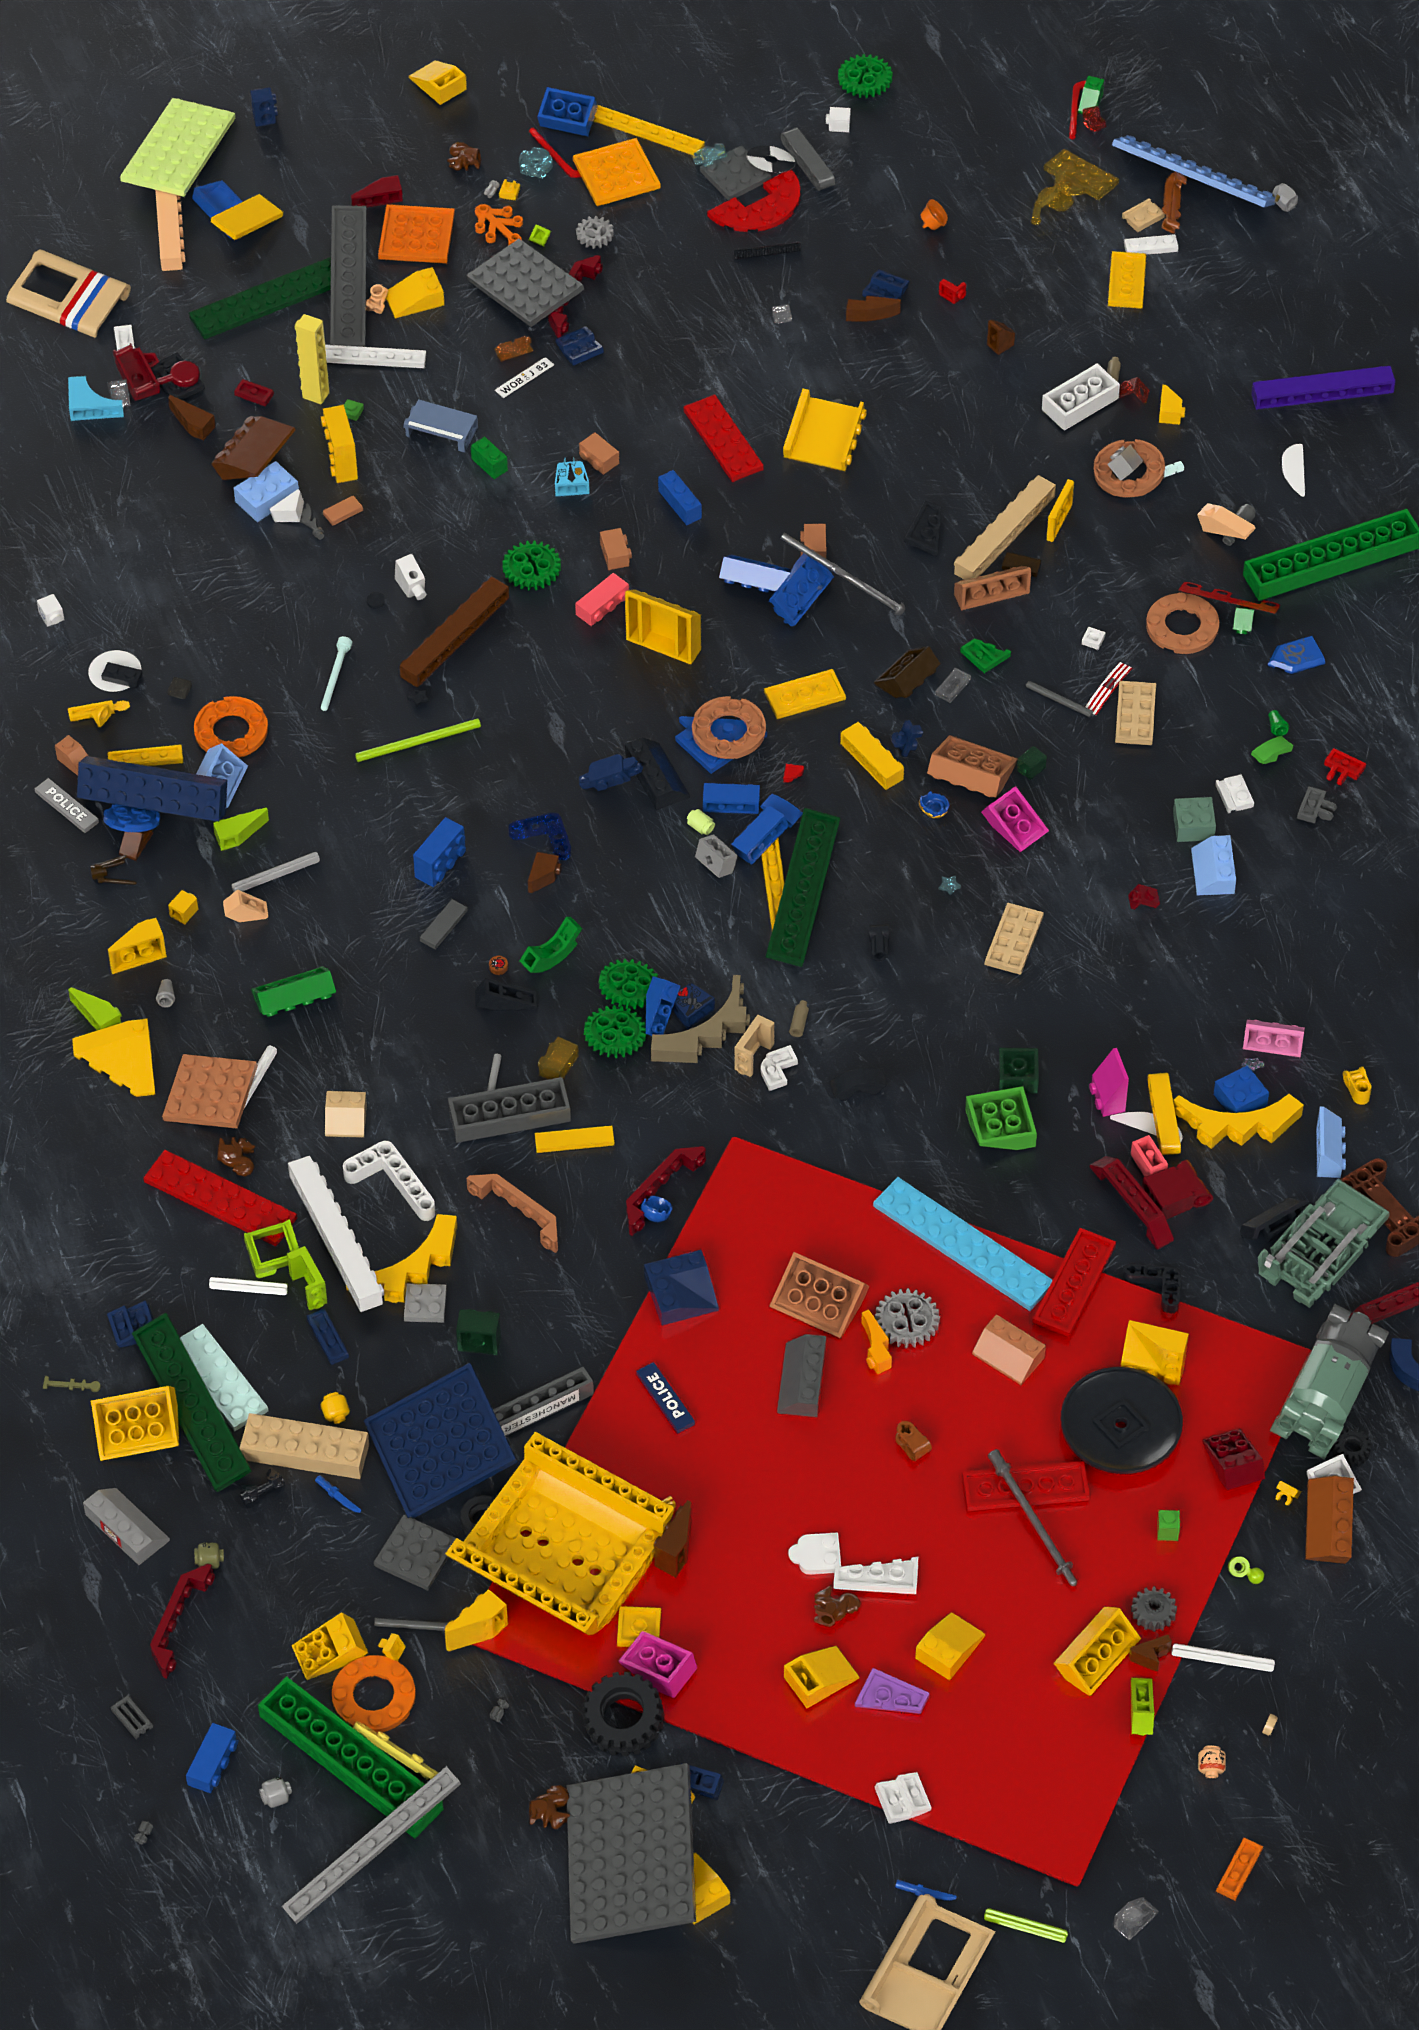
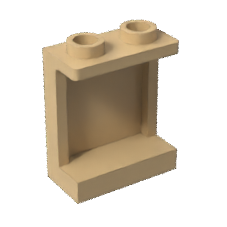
(758, 1033)

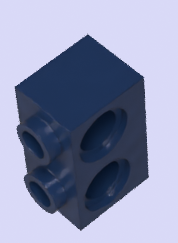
(263, 106)
(705, 1782)

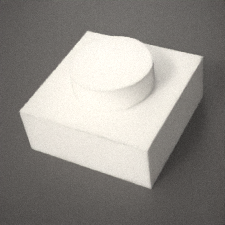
(1093, 638)

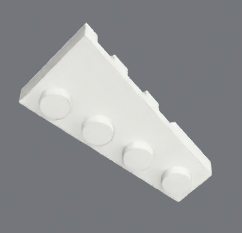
(878, 1577)

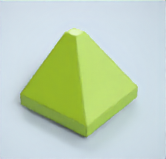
(539, 235)

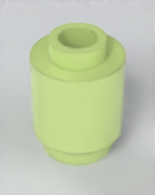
(700, 822)

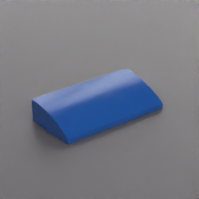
(215, 198)

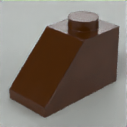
(999, 336)
(543, 871)

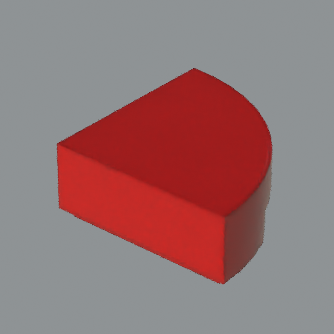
(792, 772)

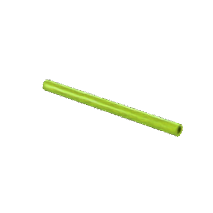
(417, 740)

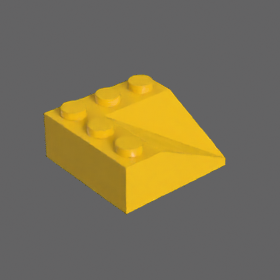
(340, 445)
(1155, 1351)

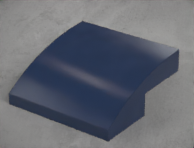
(886, 286)
(579, 345)
(125, 1321)

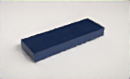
(327, 1336)

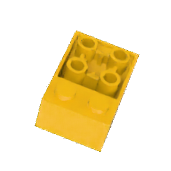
(440, 81)
(477, 1623)
(330, 1647)
(819, 1675)

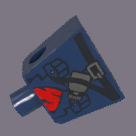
(692, 1005)

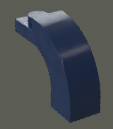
(1403, 1362)

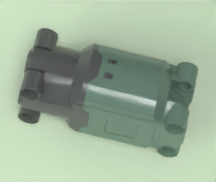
(1330, 1379)

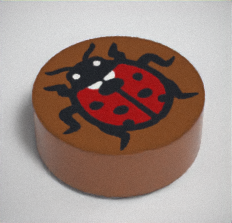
(498, 965)

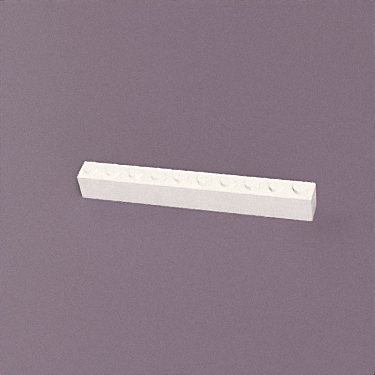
(335, 1233)

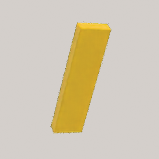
(149, 756)
(574, 1139)

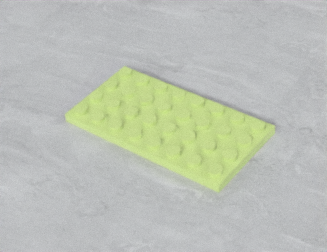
(178, 147)

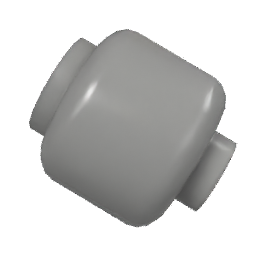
(275, 1792)

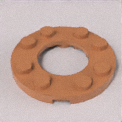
(1150, 480)
(1182, 644)
(722, 707)

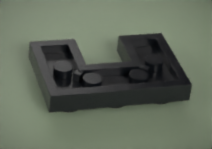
(163, 369)

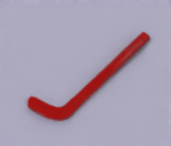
(1074, 108)
(568, 170)

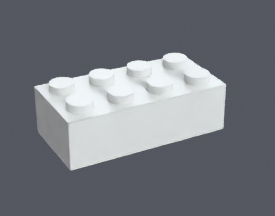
(1080, 396)

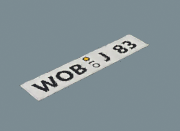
(524, 377)

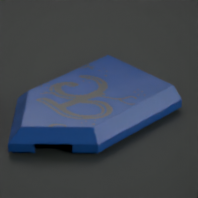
(1297, 655)

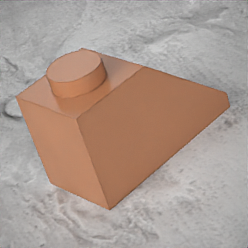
(70, 753)

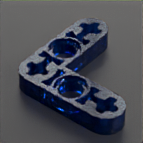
(550, 829)

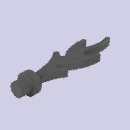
(306, 519)

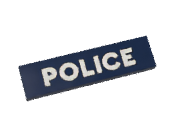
(665, 1397)

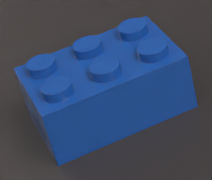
(567, 111)
(439, 852)

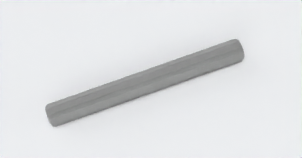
(276, 872)

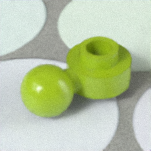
(1254, 1575)

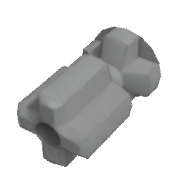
(491, 189)

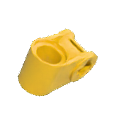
(1358, 1085)

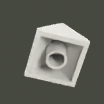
(1334, 1467)

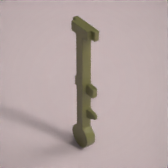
(94, 1386)

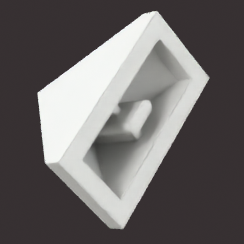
(288, 509)

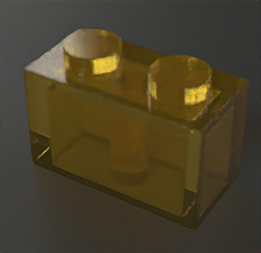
(558, 1059)

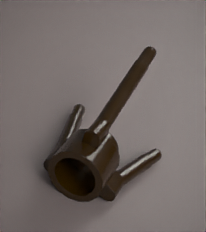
(100, 870)

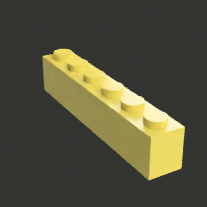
(312, 358)

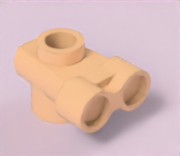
(377, 299)

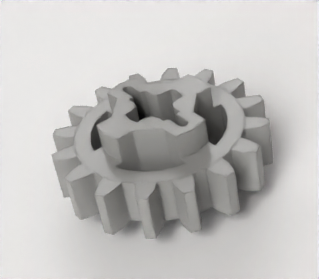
(594, 232)

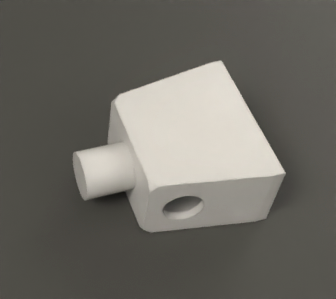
(410, 577)

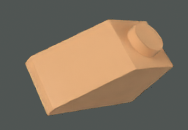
(244, 907)

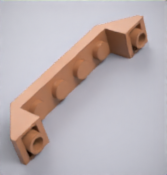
(482, 1184)

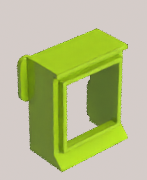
(269, 1267)

